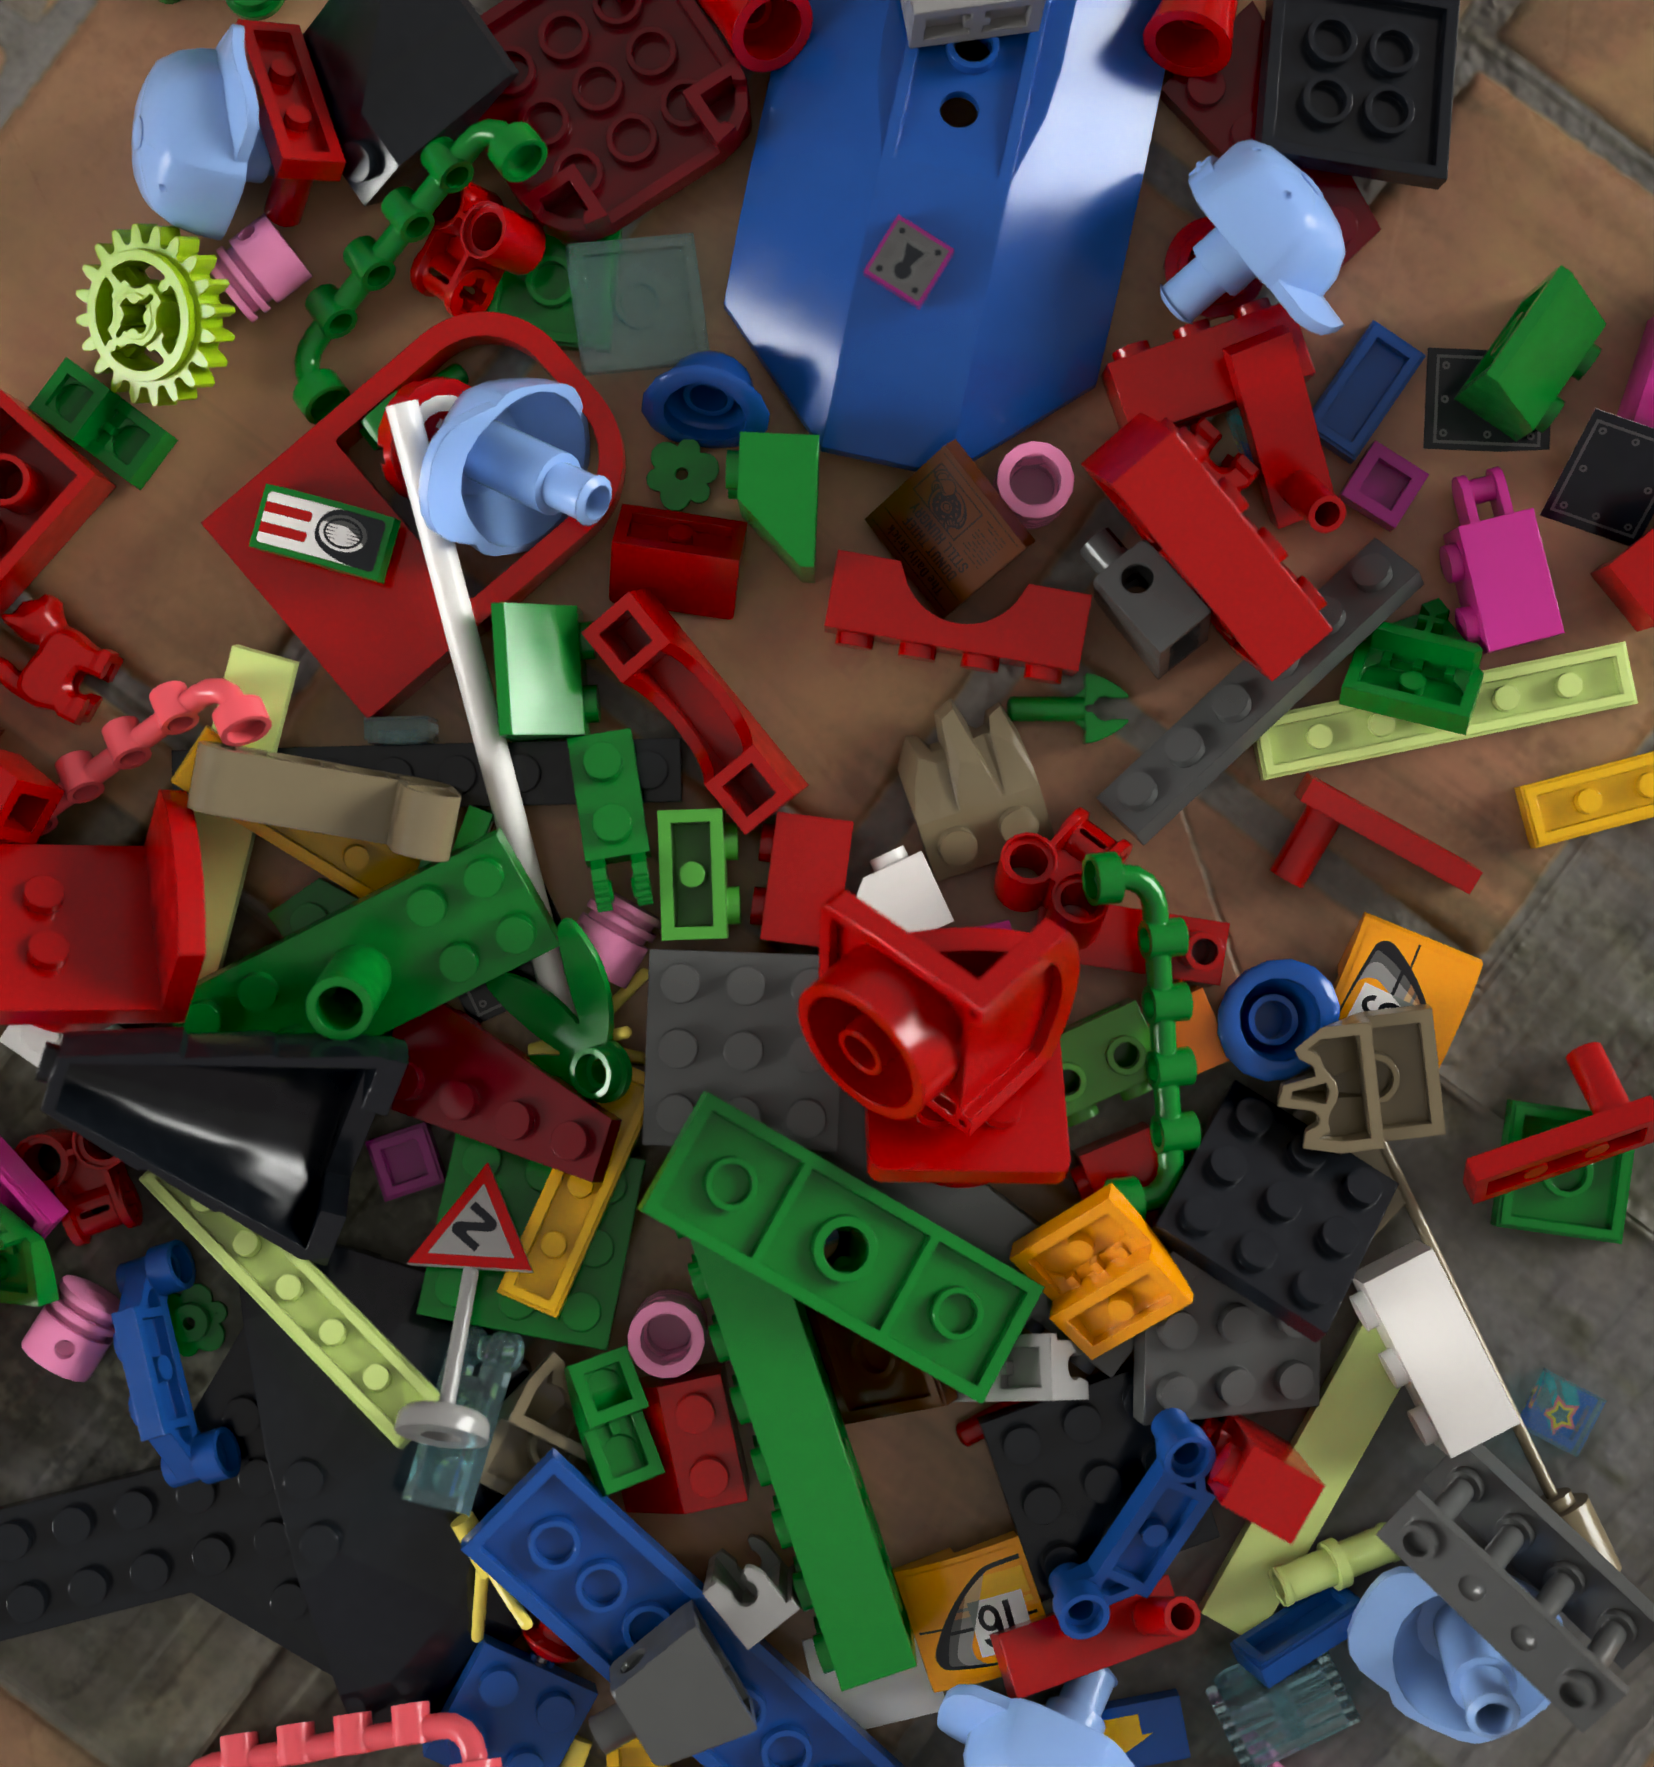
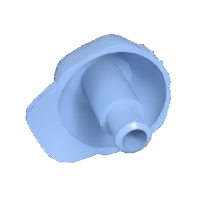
(199, 136)
(1267, 227)
(511, 467)
(1437, 1661)
(1027, 1734)

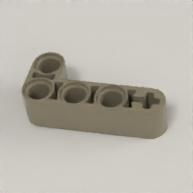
(327, 798)

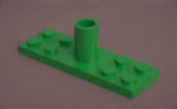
(386, 952)
(892, 1272)

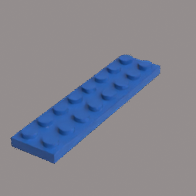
(611, 1583)

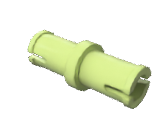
(1331, 1565)

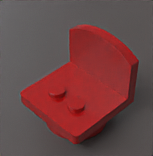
(104, 927)
(920, 1031)
(1015, 1145)

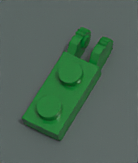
(611, 811)

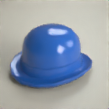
(705, 400)
(1271, 1014)

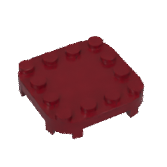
(625, 101)

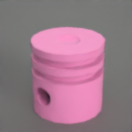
(259, 267)
(1035, 482)
(620, 936)
(73, 1331)
(668, 1333)

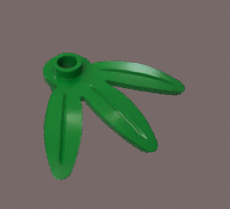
(582, 1042)

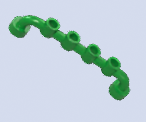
(514, 152)
(1162, 1004)

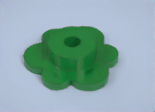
(669, 460)
(208, 1315)

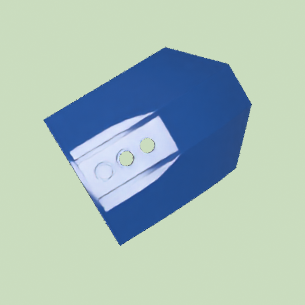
(1025, 195)

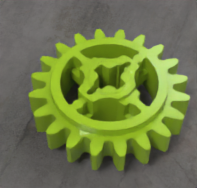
(168, 316)

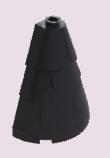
(232, 1117)

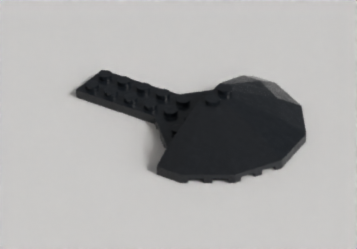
(301, 1539)

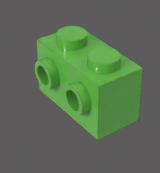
(695, 874)
(1104, 1058)

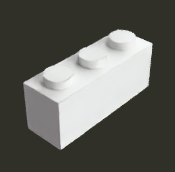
(1432, 1350)

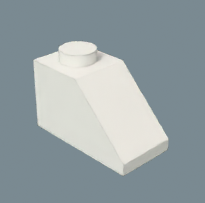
(905, 891)

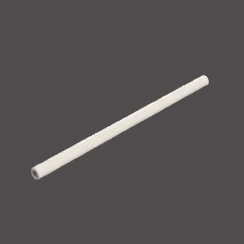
(474, 680)

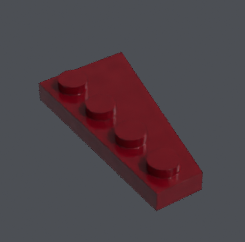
(1224, 112)
(499, 1097)

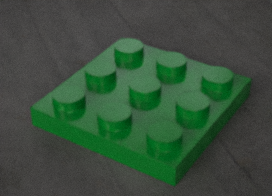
(594, 1297)

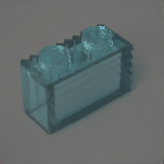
(1284, 1719)

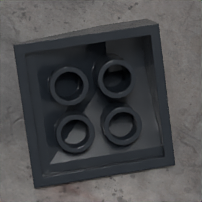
(401, 79)

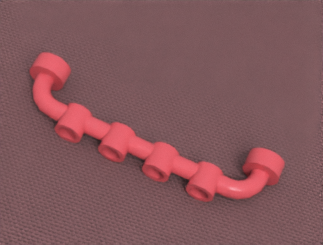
(238, 721)
(353, 1736)

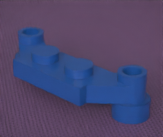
(155, 1373)
(1144, 1533)

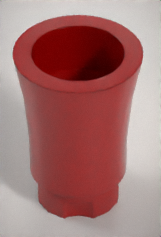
(762, 31)
(1191, 36)

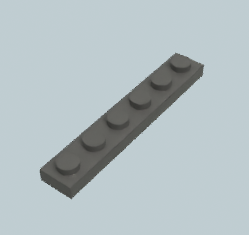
(1250, 703)

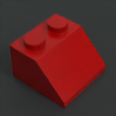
(696, 1442)

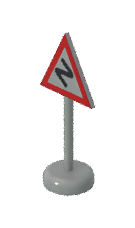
(471, 1237)

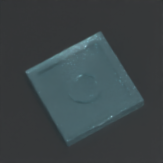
(636, 303)

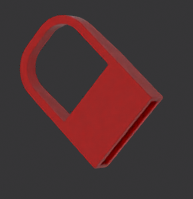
(390, 636)

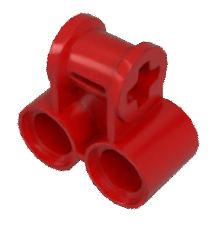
(473, 247)
(1059, 873)
(84, 1182)

